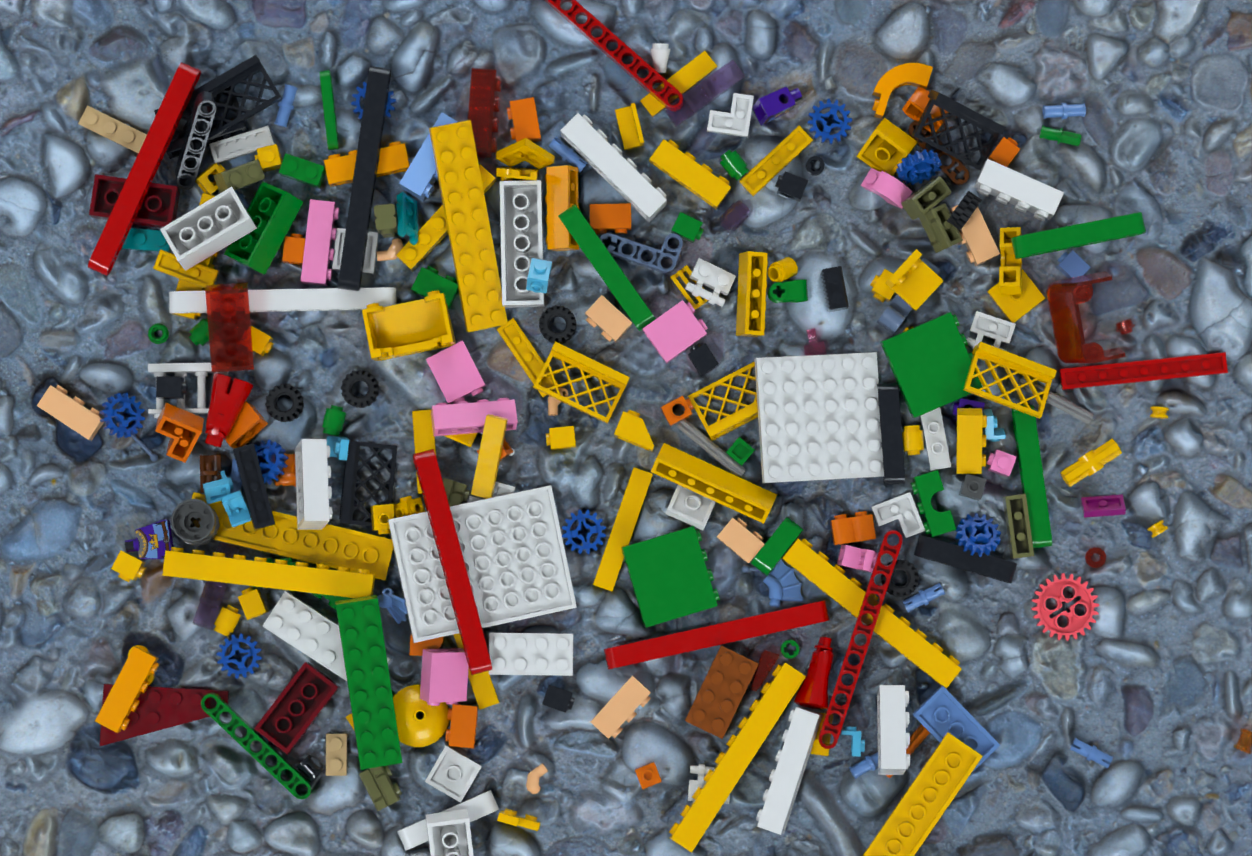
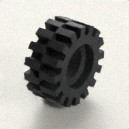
(964, 210)
(548, 315)
(351, 379)
(273, 396)
(912, 583)

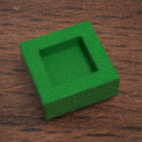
(740, 451)

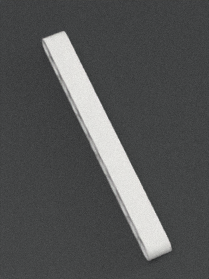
(291, 300)

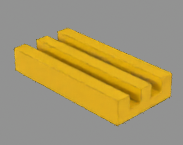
(680, 273)

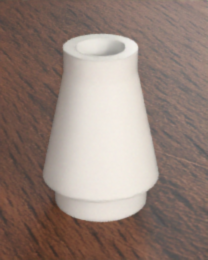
(660, 56)

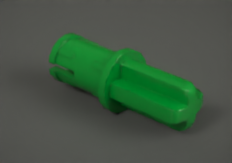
(1060, 136)

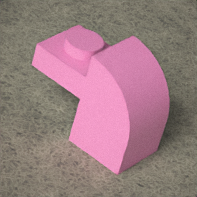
(887, 187)
(857, 558)

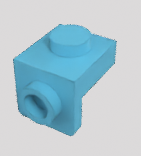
(538, 275)
(236, 508)
(857, 744)

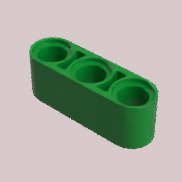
(777, 546)

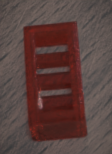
(765, 664)

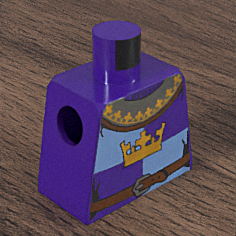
(776, 104)
(151, 540)

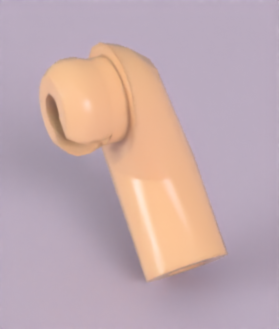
(392, 251)
(553, 403)
(533, 778)

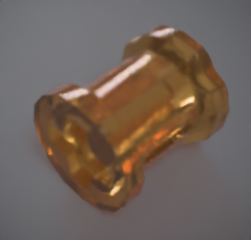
(1244, 742)

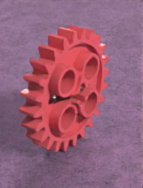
(1074, 622)

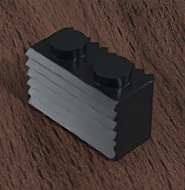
(834, 289)

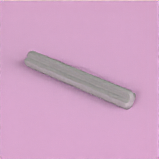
(1060, 403)
(711, 448)

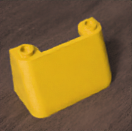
(408, 327)

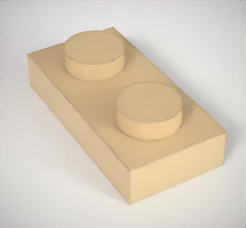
(336, 754)

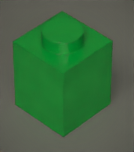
(687, 228)

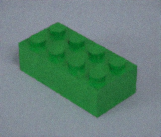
(273, 215)

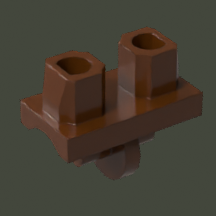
(209, 469)

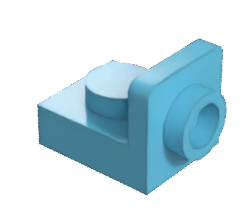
(991, 431)
(338, 446)
(216, 489)

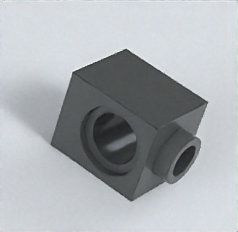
(972, 487)

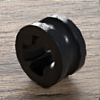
(821, 165)

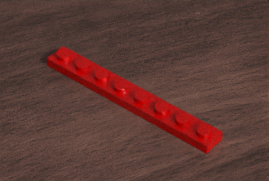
(1143, 371)

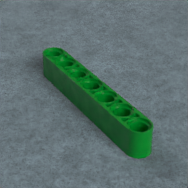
(1078, 235)
(606, 267)
(1032, 477)
(261, 755)

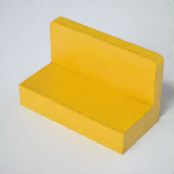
(629, 127)

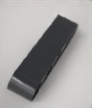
(199, 132)
(891, 434)
(955, 557)

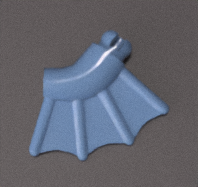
(783, 585)
(394, 605)

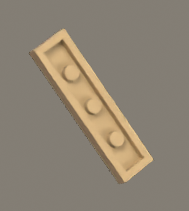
(112, 129)

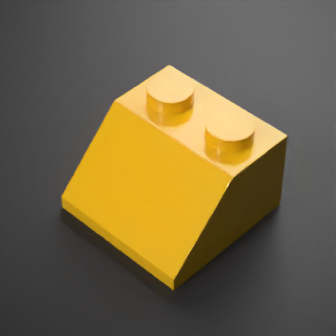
(886, 147)
(633, 430)

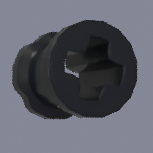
(312, 774)

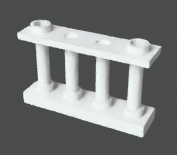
(180, 370)

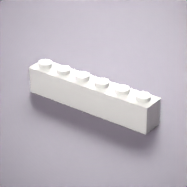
(789, 770)

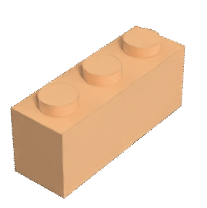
(977, 239)
(71, 411)
(621, 708)

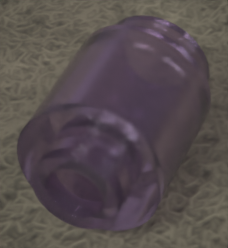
(734, 216)

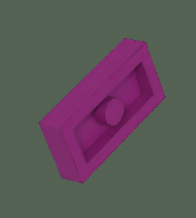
(1103, 505)

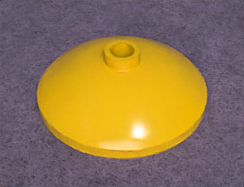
(415, 731)

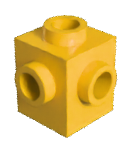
(408, 506)

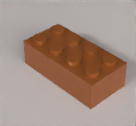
(721, 692)

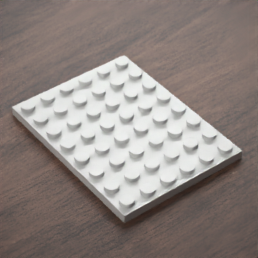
(510, 557)

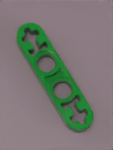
(329, 110)

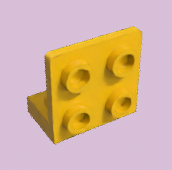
(914, 281)

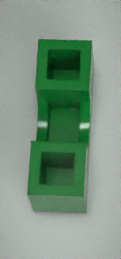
(925, 487)

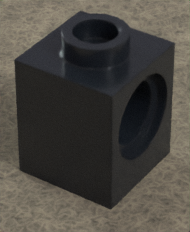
(791, 186)
(702, 359)
(171, 387)
(558, 699)

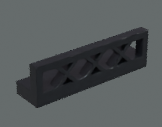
(253, 486)

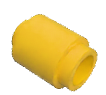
(782, 269)
(912, 440)
(227, 620)

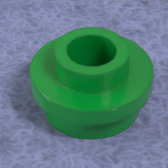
(152, 330)

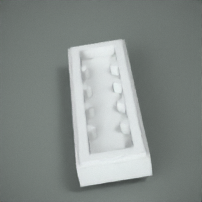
(241, 144)
(935, 440)

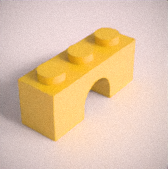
(1011, 269)

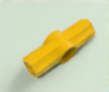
(1090, 462)

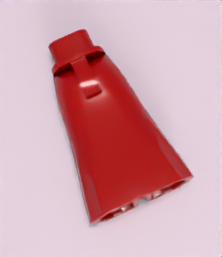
(225, 405)
(814, 688)

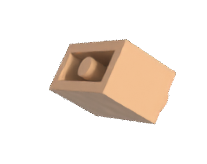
(608, 319)
(741, 540)

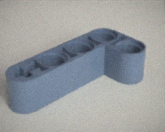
(639, 249)
(899, 309)

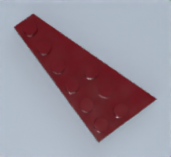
(160, 710)

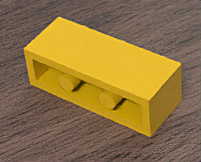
(970, 441)

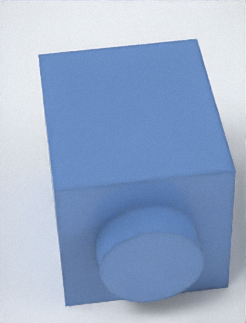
(1072, 265)

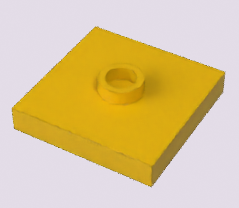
(1019, 304)

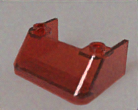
(1066, 321)

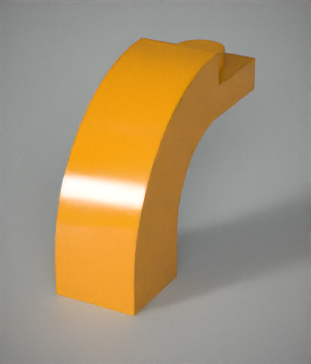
(905, 74)

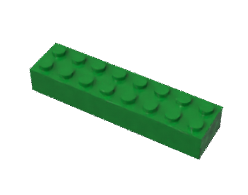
(368, 682)

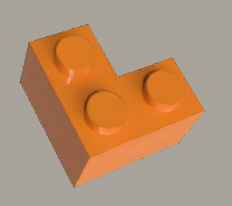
(182, 429)

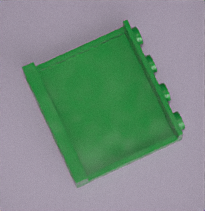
(930, 364)
(670, 576)

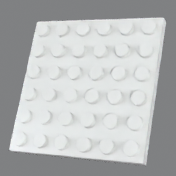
(819, 417)

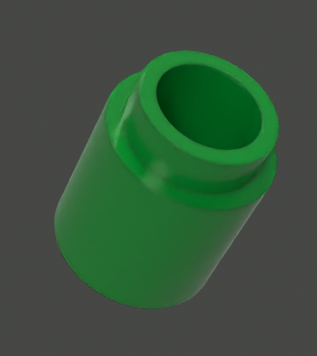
(734, 164)
(200, 333)
(333, 420)

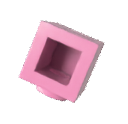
(1001, 463)

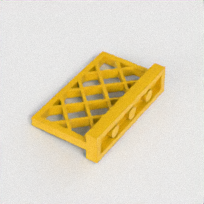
(1014, 363)
(588, 366)
(731, 421)

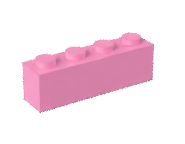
(318, 242)
(470, 417)

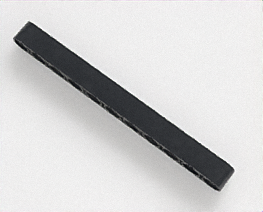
(364, 178)

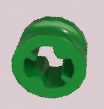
(786, 655)

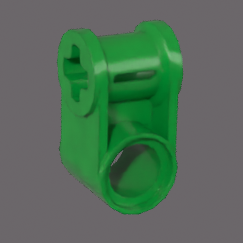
(792, 291)

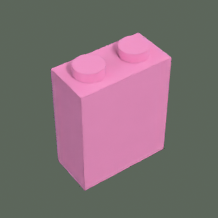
(675, 331)
(456, 373)
(444, 676)

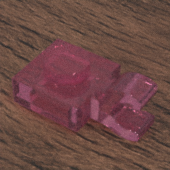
(814, 347)

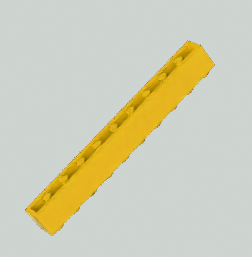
(268, 575)
(888, 626)
(737, 757)

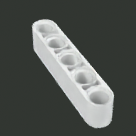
(476, 807)

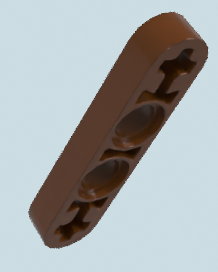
(951, 176)

